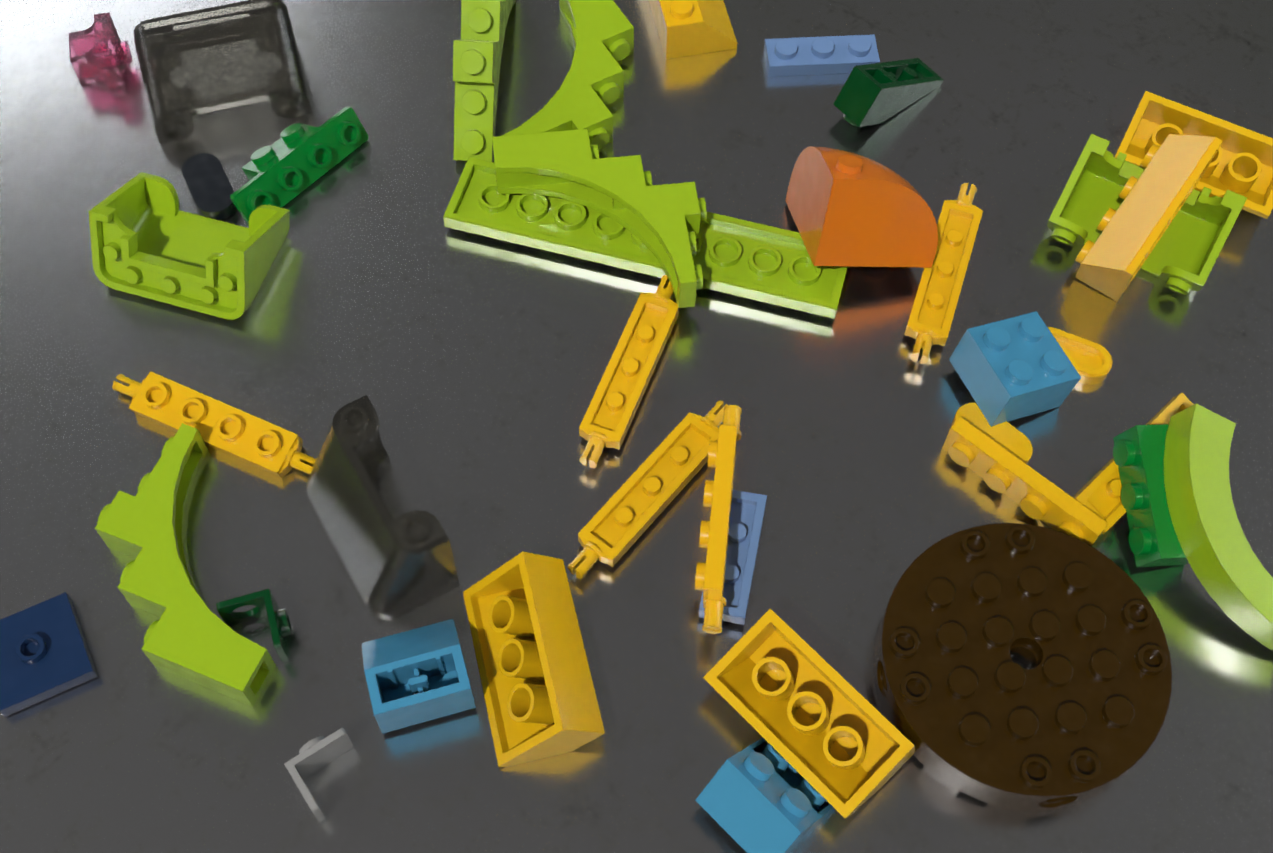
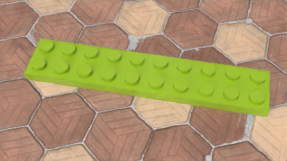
(733, 252)

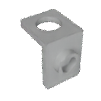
(314, 756)

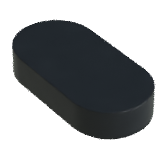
(209, 186)

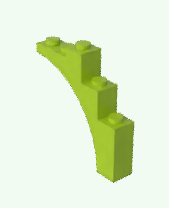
(477, 76)
(595, 77)
(570, 169)
(151, 529)

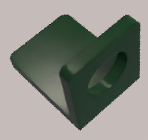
(265, 606)

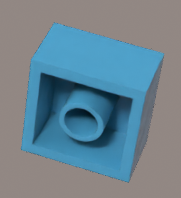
(1014, 368)

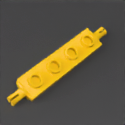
(942, 284)
(628, 372)
(218, 423)
(647, 491)
(715, 533)

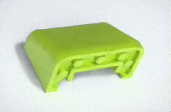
(1188, 245)
(181, 257)

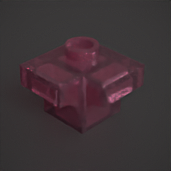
(100, 55)

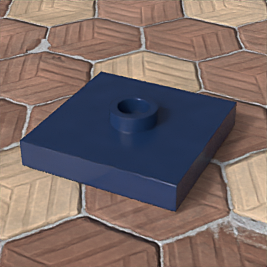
(42, 654)

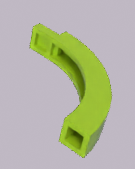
(1207, 520)

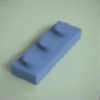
(819, 54)
(742, 551)

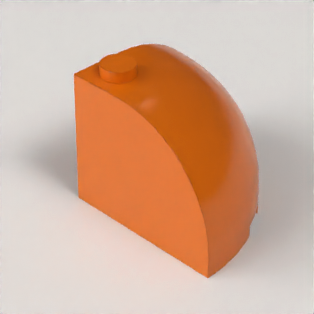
(859, 212)

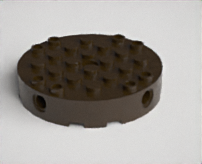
(1011, 732)

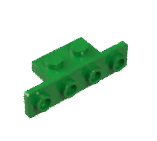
(297, 161)

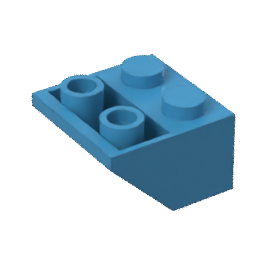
(416, 676)
(763, 801)

